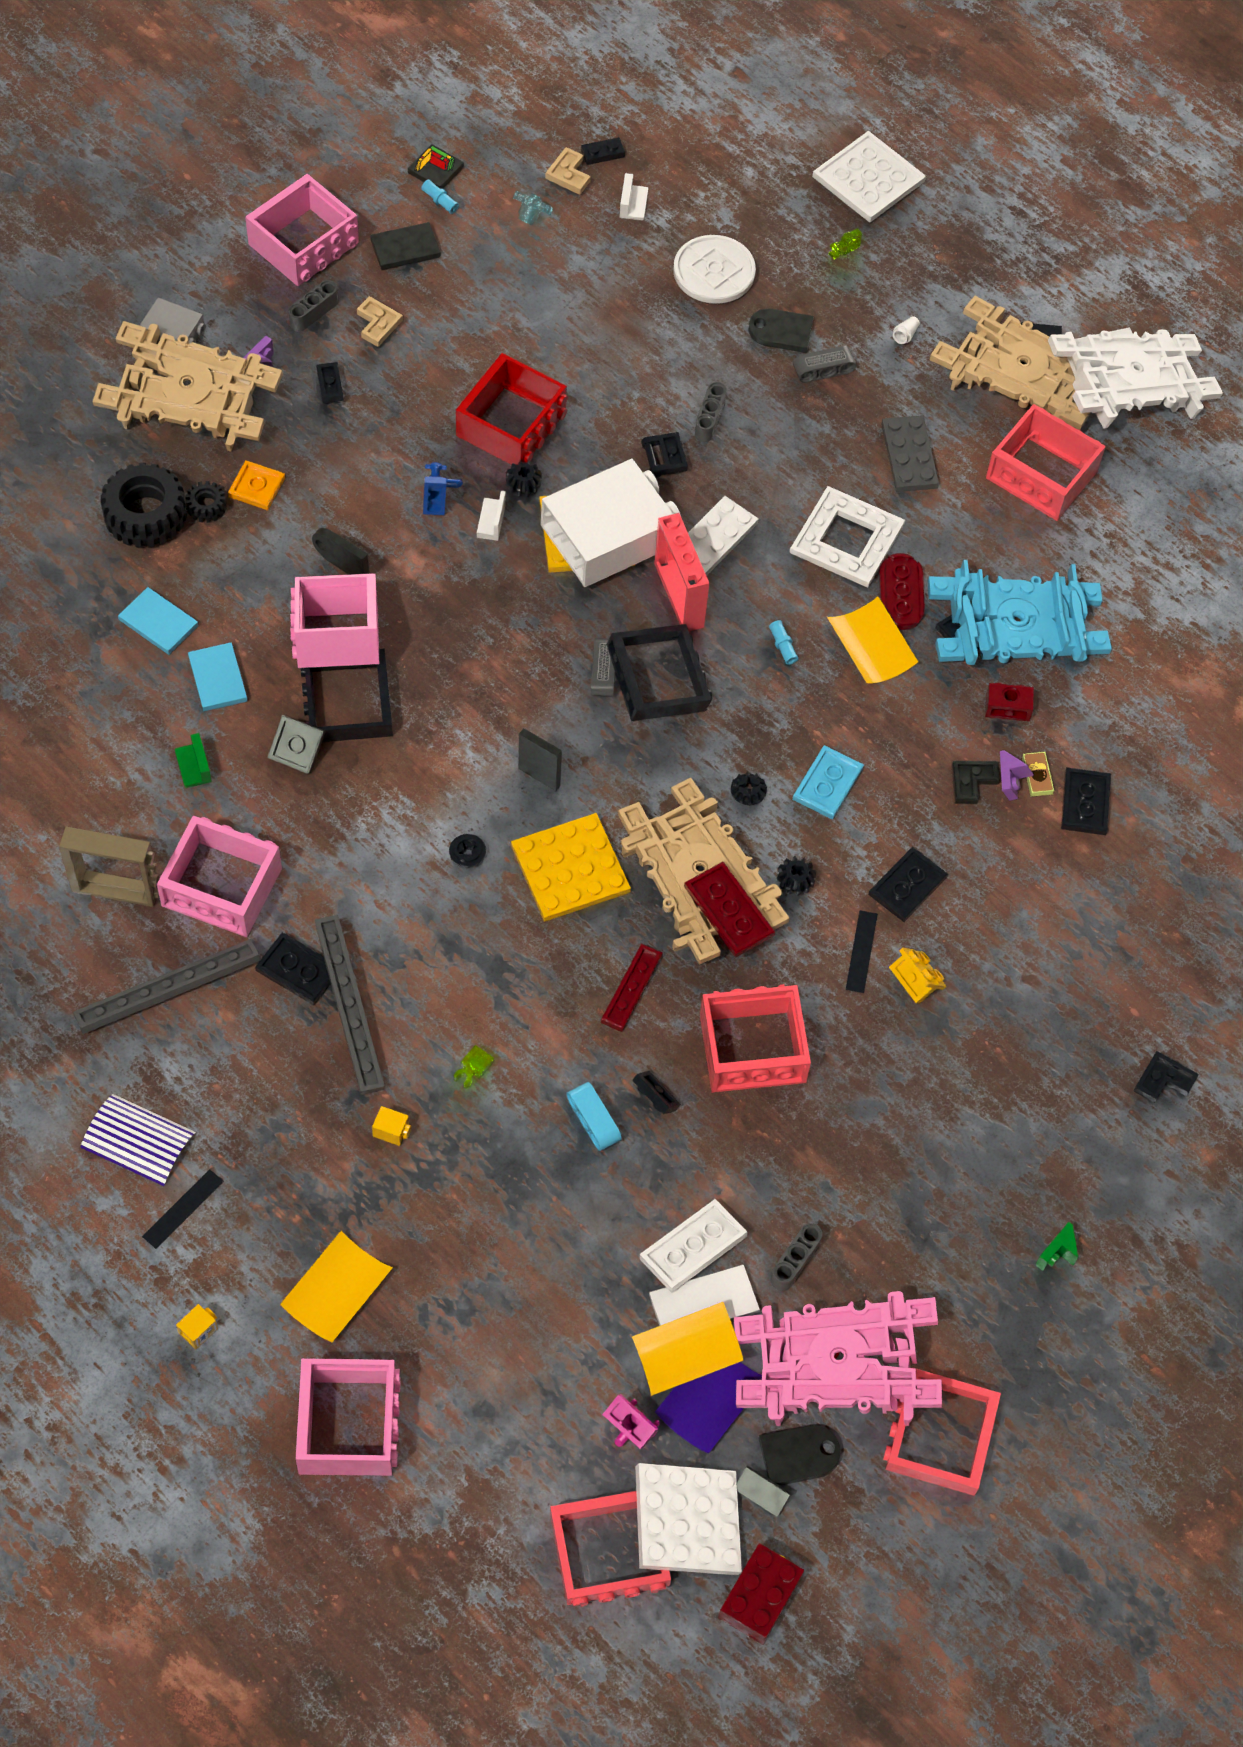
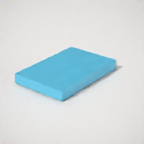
(158, 620)
(217, 676)
(828, 782)

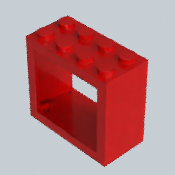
(525, 383)

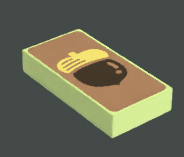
(1041, 781)

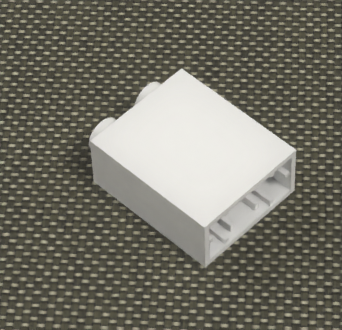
(606, 521)

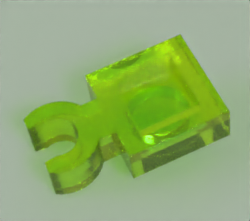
(848, 243)
(474, 1064)

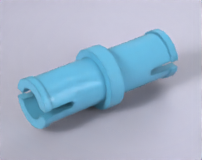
(440, 196)
(783, 642)

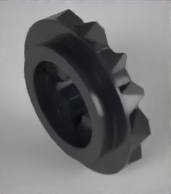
(741, 794)
(470, 842)

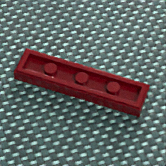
(631, 987)

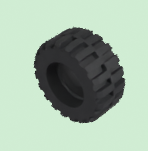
(138, 483)

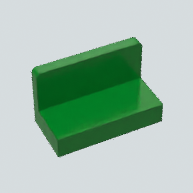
(193, 763)

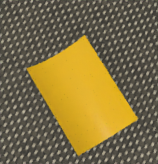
(874, 642)
(335, 1287)
(688, 1348)

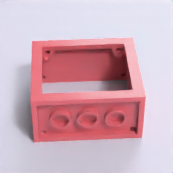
(1060, 440)

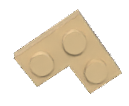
(564, 171)
(381, 318)

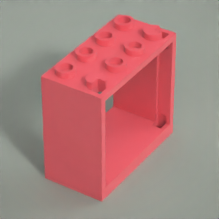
(763, 1071)

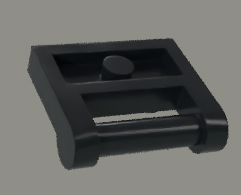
(671, 453)

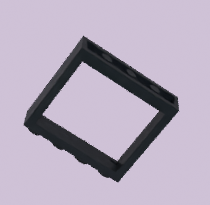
(631, 694)
(351, 731)

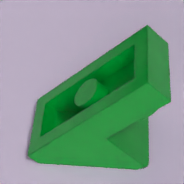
(1062, 1246)

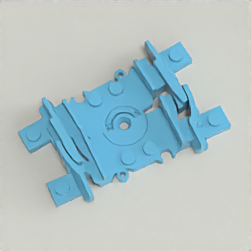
(1048, 612)

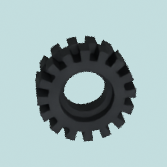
(206, 491)

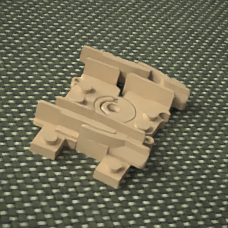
(999, 350)
(214, 399)
(674, 849)

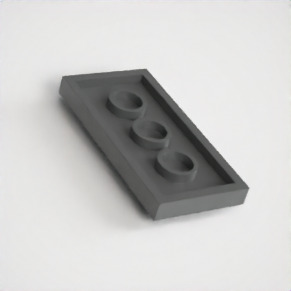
(909, 453)

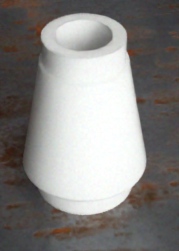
(904, 331)

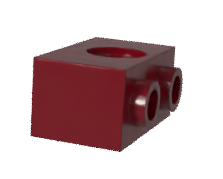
(1018, 709)

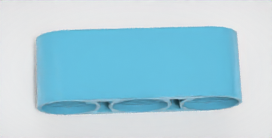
(594, 1116)

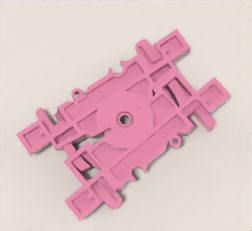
(814, 1375)

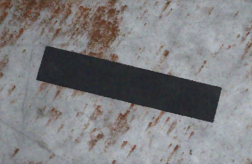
(861, 951)
(182, 1209)

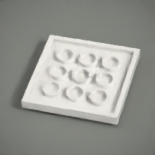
(869, 176)
(688, 1519)

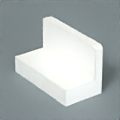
(633, 199)
(491, 517)

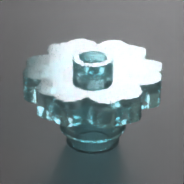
(531, 207)

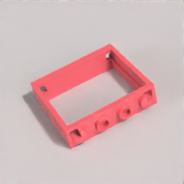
(682, 566)
(936, 1476)
(608, 1591)

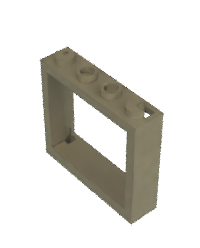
(108, 886)

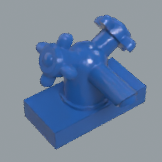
(435, 489)

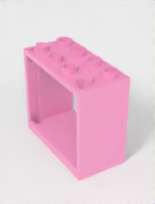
(286, 208)
(334, 597)
(209, 907)
(347, 1372)

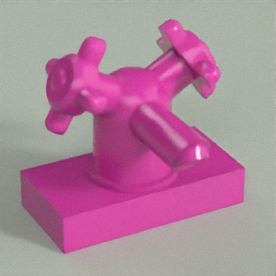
(630, 1422)

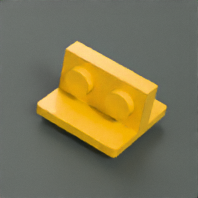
(917, 974)

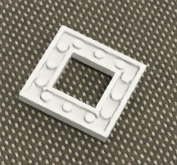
(861, 569)

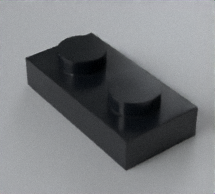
(603, 151)
(329, 382)
(652, 1088)

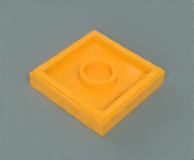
(256, 485)

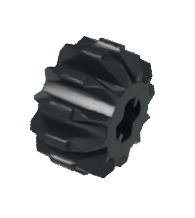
(523, 478)
(796, 875)

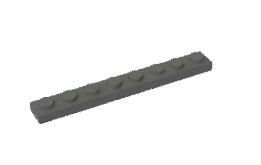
(166, 986)
(349, 1005)

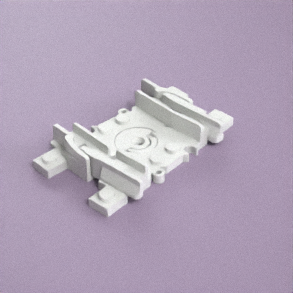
(1158, 375)

